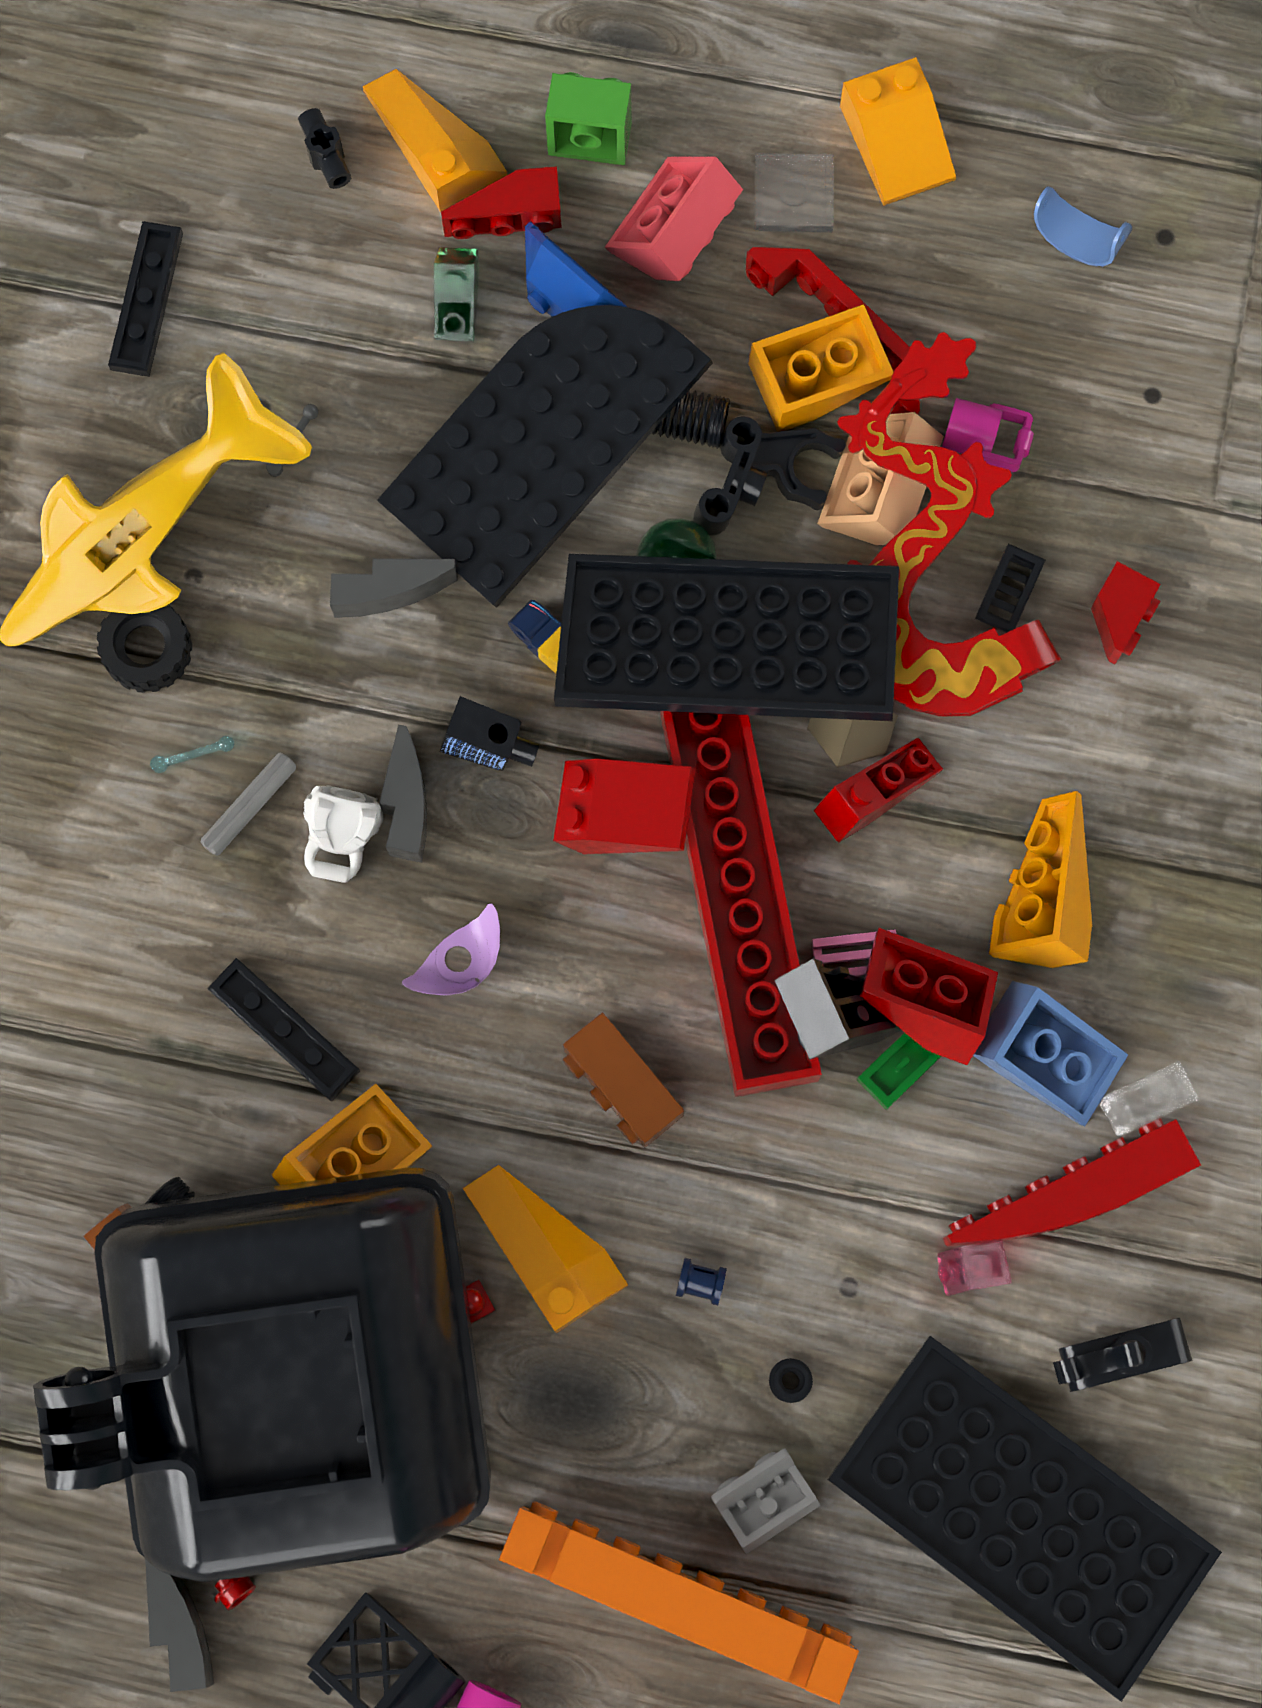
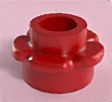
(233, 1591)

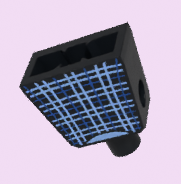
(471, 732)

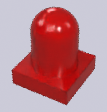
(478, 1301)

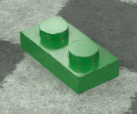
(896, 1070)

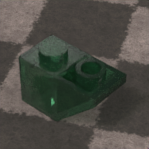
(455, 294)

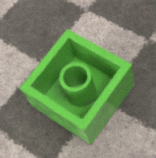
(588, 118)

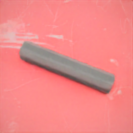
(248, 804)

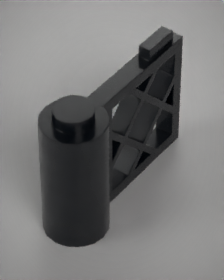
(423, 1684)

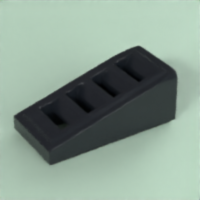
(1021, 558)

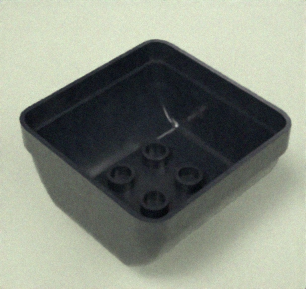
(280, 1377)

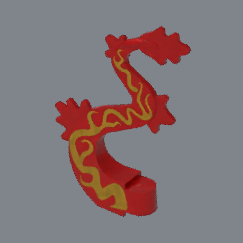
(931, 674)

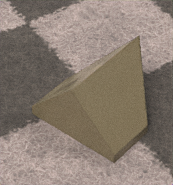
(852, 740)

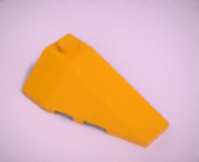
(437, 144)
(1049, 903)
(551, 1255)

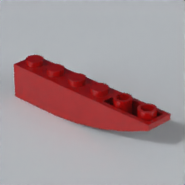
(1086, 1189)

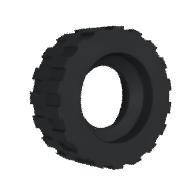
(154, 674)

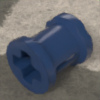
(701, 1281)

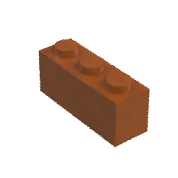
(621, 1081)

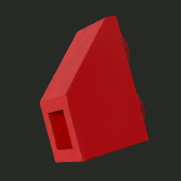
(1121, 606)

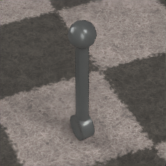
(309, 412)

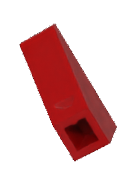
(507, 206)
(876, 789)

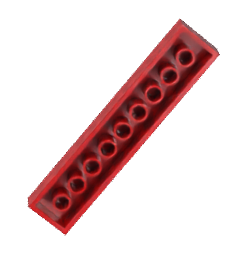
(740, 899)

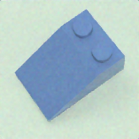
(1049, 1052)

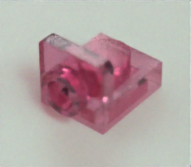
(973, 1268)

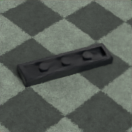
(145, 299)
(284, 1029)

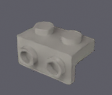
(764, 1500)

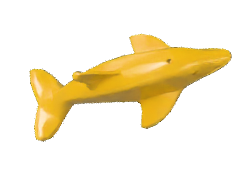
(105, 551)

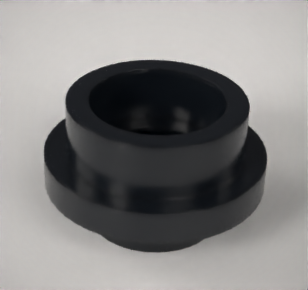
(803, 1374)

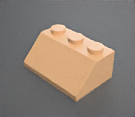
(870, 499)

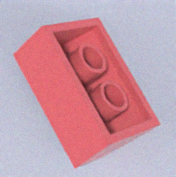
(675, 217)

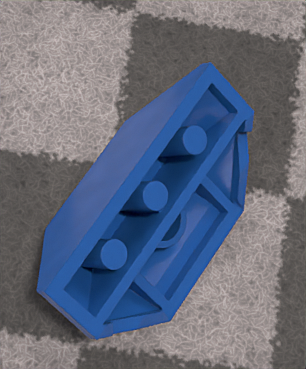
(557, 280)

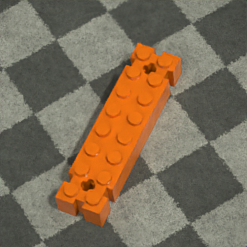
(680, 1603)

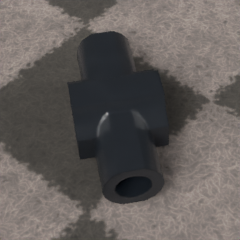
(327, 160)

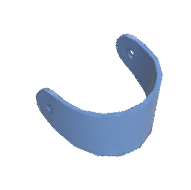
(1076, 232)

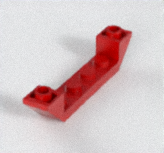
(778, 266)

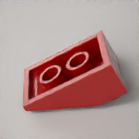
(623, 806)
(930, 994)

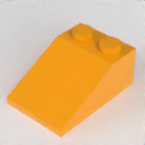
(897, 130)
(818, 367)
(358, 1140)

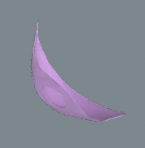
(482, 941)

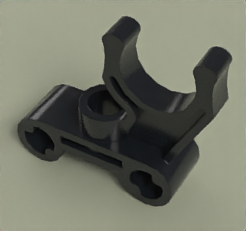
(755, 460)
(1111, 1360)

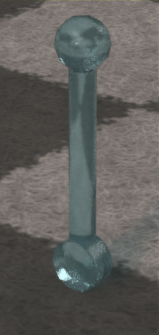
(160, 764)

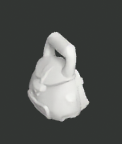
(340, 824)

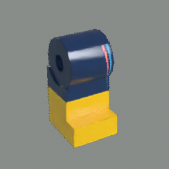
(538, 631)

